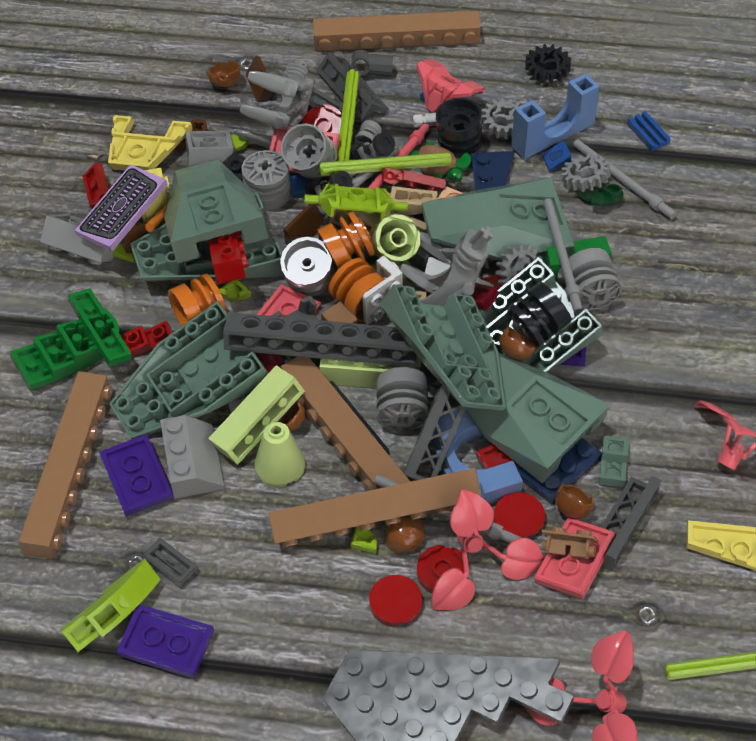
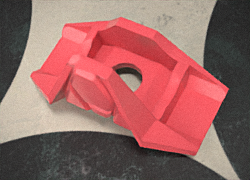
(441, 86)

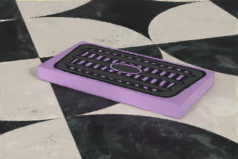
(121, 207)

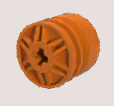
(348, 240)
(351, 283)
(189, 303)

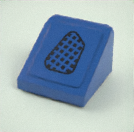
(557, 156)

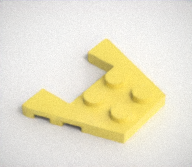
(139, 149)

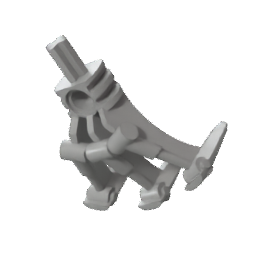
(295, 93)
(464, 268)

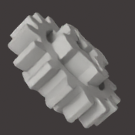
(502, 117)
(586, 172)
(515, 261)

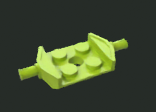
(355, 199)

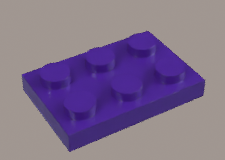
(136, 475)
(165, 641)

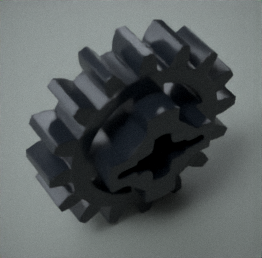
(548, 63)

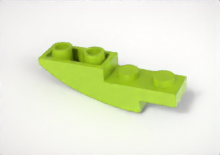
(112, 607)

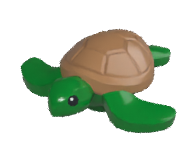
(453, 171)

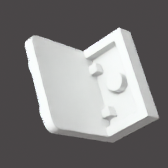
(390, 271)

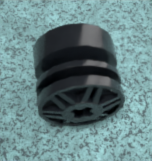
(459, 126)
(535, 317)

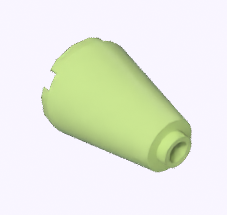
(396, 238)
(279, 456)

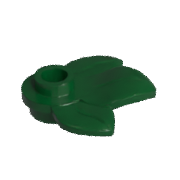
(602, 196)

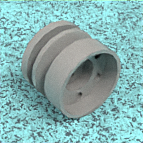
(301, 143)
(269, 176)
(595, 278)
(402, 399)

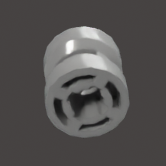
(368, 131)

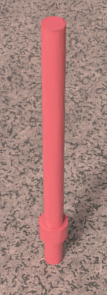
(414, 140)

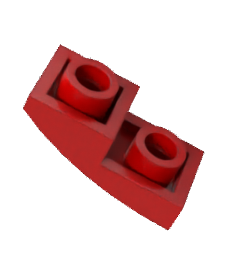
(144, 341)

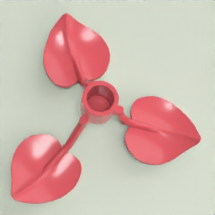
(732, 450)
(468, 517)
(614, 659)

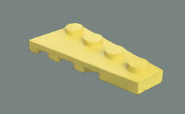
(724, 542)

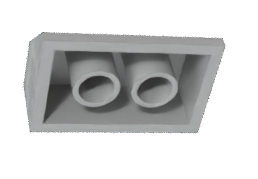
(60, 235)
(191, 456)

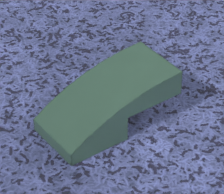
(614, 461)

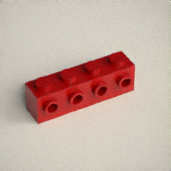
(228, 257)

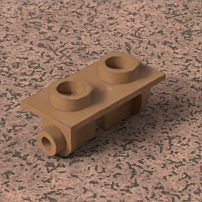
(559, 539)

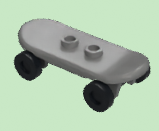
(382, 146)

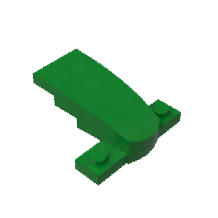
(72, 345)

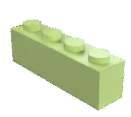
(354, 373)
(260, 408)

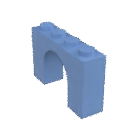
(579, 112)
(494, 481)

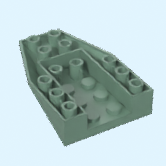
(209, 204)
(511, 212)
(157, 261)
(563, 343)
(450, 344)
(187, 376)
(539, 418)

